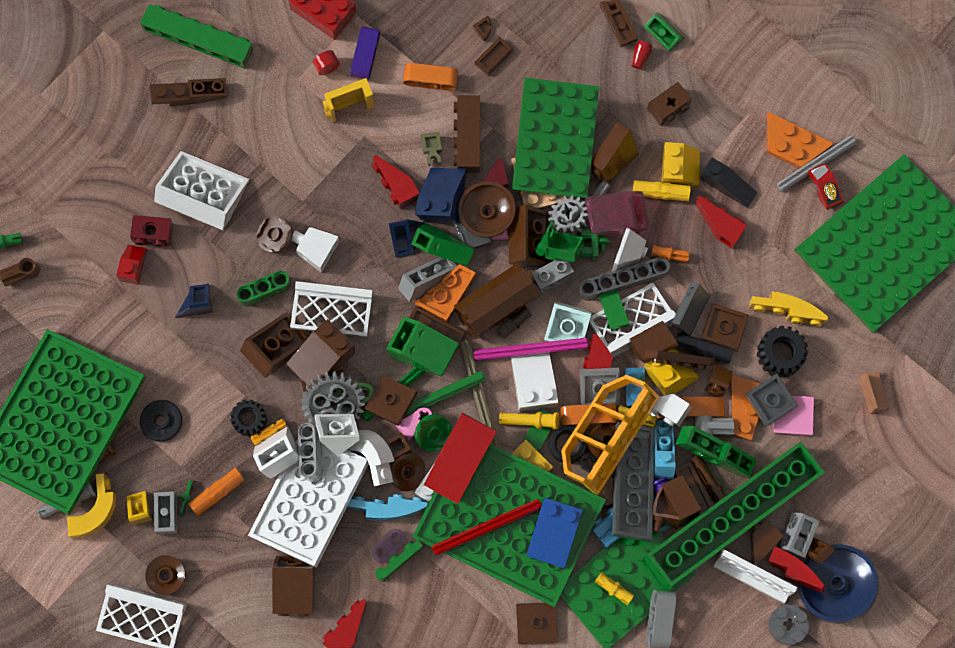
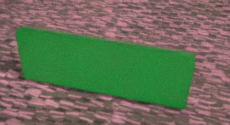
(663, 31)

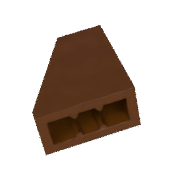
(614, 153)

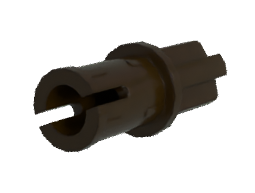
(514, 322)

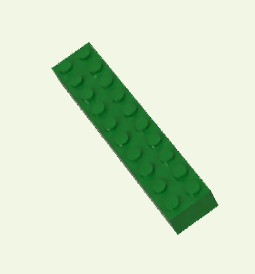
(733, 515)

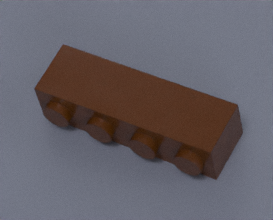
(468, 133)

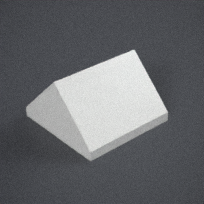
(337, 431)

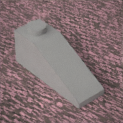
(420, 280)

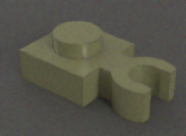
(431, 145)

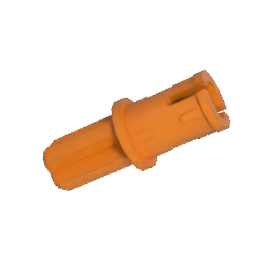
(670, 254)

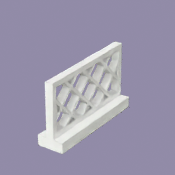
(330, 293)
(621, 344)
(754, 576)
(147, 600)

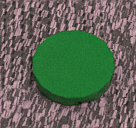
(432, 432)

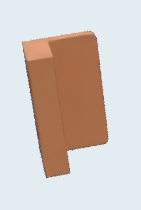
(873, 392)

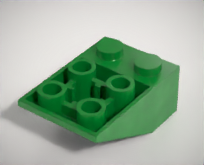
(421, 347)

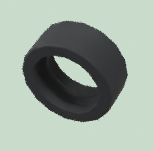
(553, 447)

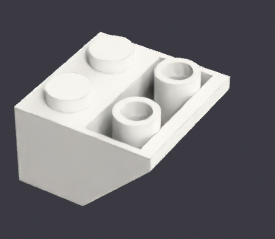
(276, 453)

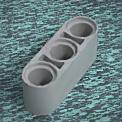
(315, 459)
(661, 619)

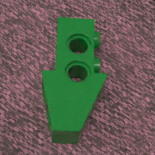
(716, 451)

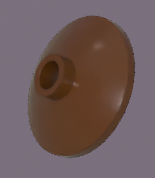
(414, 472)
(155, 572)

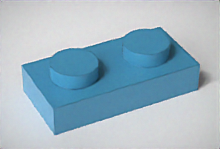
(632, 391)

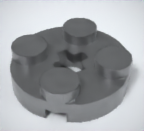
(779, 631)

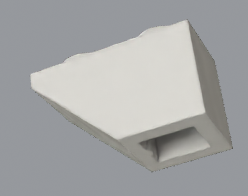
(672, 409)

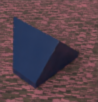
(402, 235)
(197, 301)

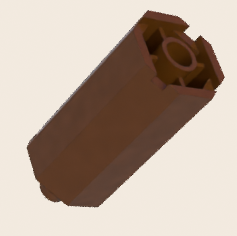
(497, 300)

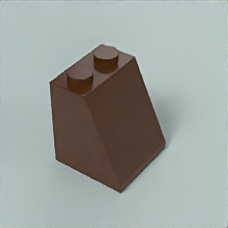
(292, 587)

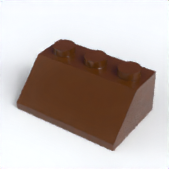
(526, 234)

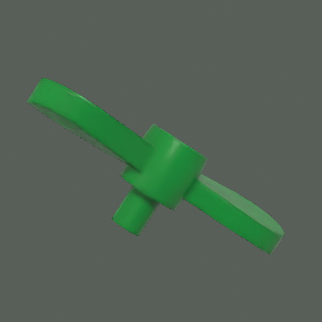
(185, 498)

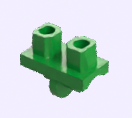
(591, 251)

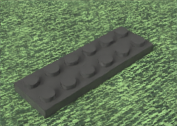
(635, 488)

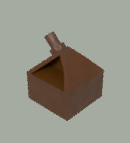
(674, 505)

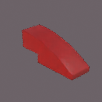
(795, 570)

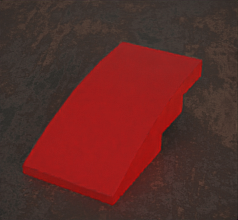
(460, 458)

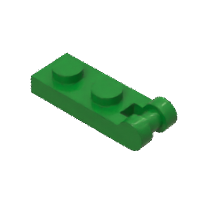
(398, 561)

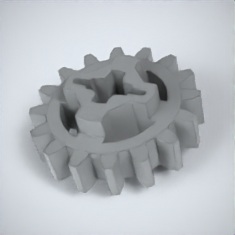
(565, 222)

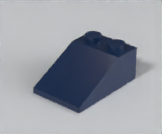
(441, 195)

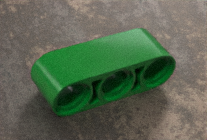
(269, 280)

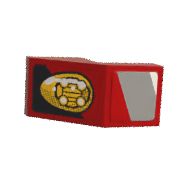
(827, 186)

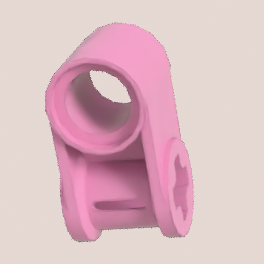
(409, 424)

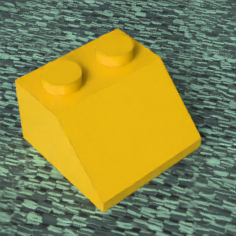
(680, 164)
(670, 378)

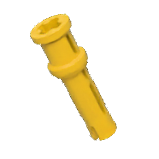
(538, 420)

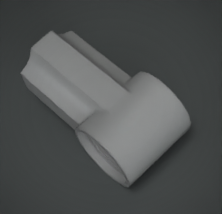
(715, 426)

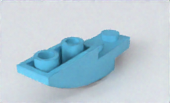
(396, 509)

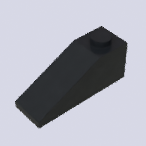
(728, 182)

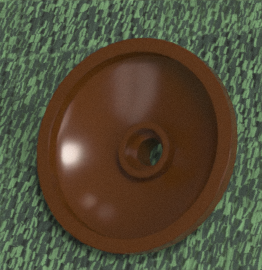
(484, 197)

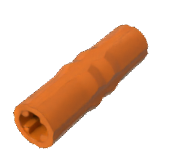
(216, 492)

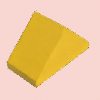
(138, 508)

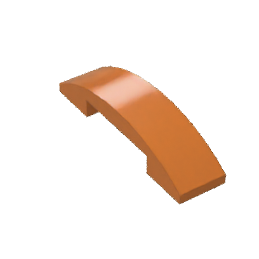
(703, 406)

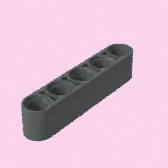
(631, 272)

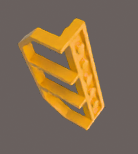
(621, 439)

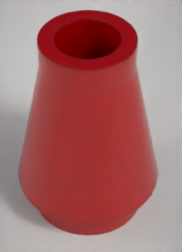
(641, 54)

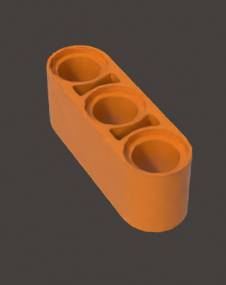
(430, 76)
(573, 414)

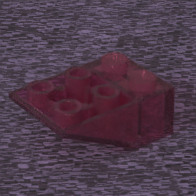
(617, 212)

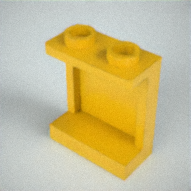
(348, 96)

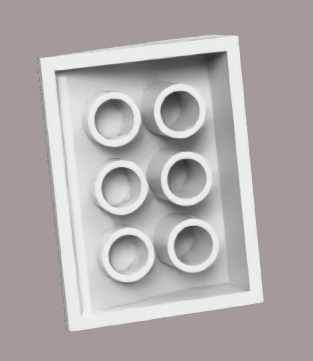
(200, 190)

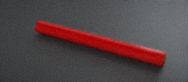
(487, 527)

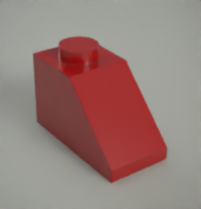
(131, 264)

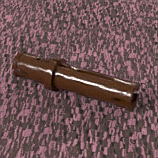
(708, 479)

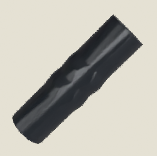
(704, 348)

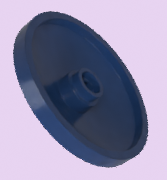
(849, 586)

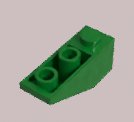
(442, 245)

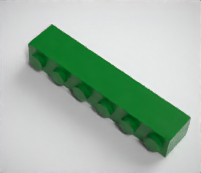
(196, 35)

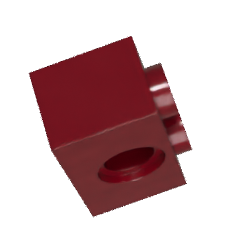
(143, 224)

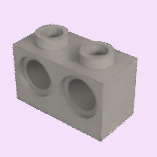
(552, 274)
(798, 534)

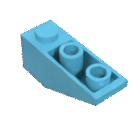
(664, 451)

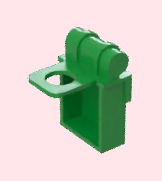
(559, 245)

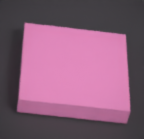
(797, 421)

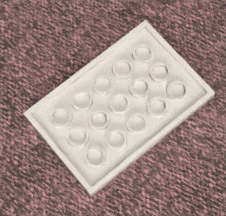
(303, 514)

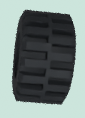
(788, 337)

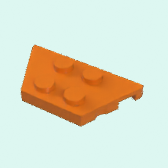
(793, 142)

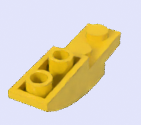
(796, 308)

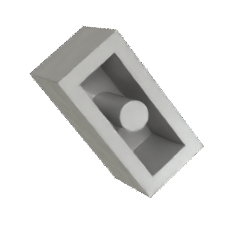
(165, 513)

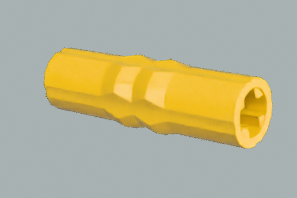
(663, 190)

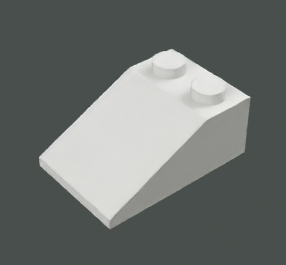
(534, 382)

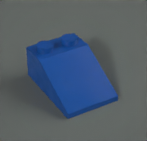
(554, 532)

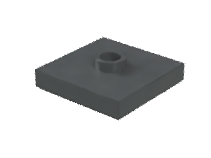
(771, 400)

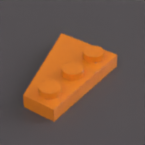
(442, 298)
(742, 412)

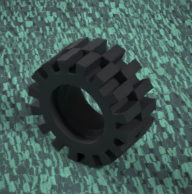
(248, 406)

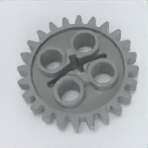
(324, 387)

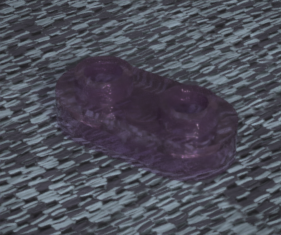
(388, 546)

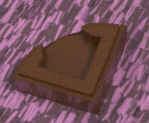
(483, 28)

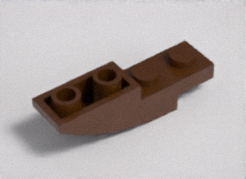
(188, 93)

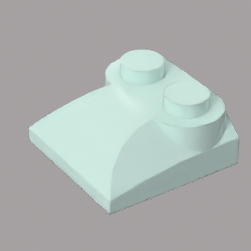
(567, 322)

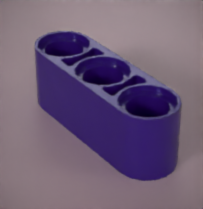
(365, 53)

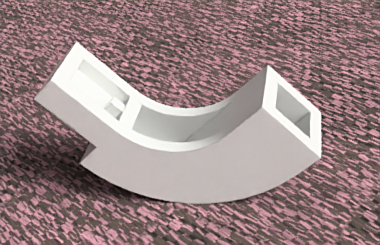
(377, 454)

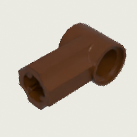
(18, 272)

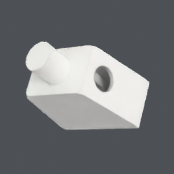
(315, 246)

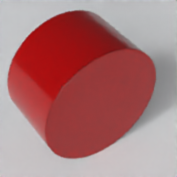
(326, 62)

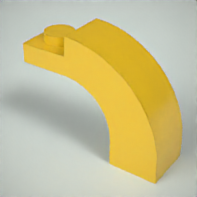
(98, 516)

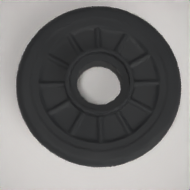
(166, 431)

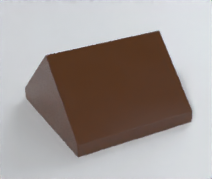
(654, 338)

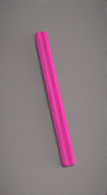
(530, 349)

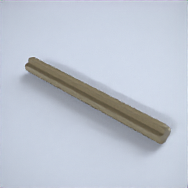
(478, 389)

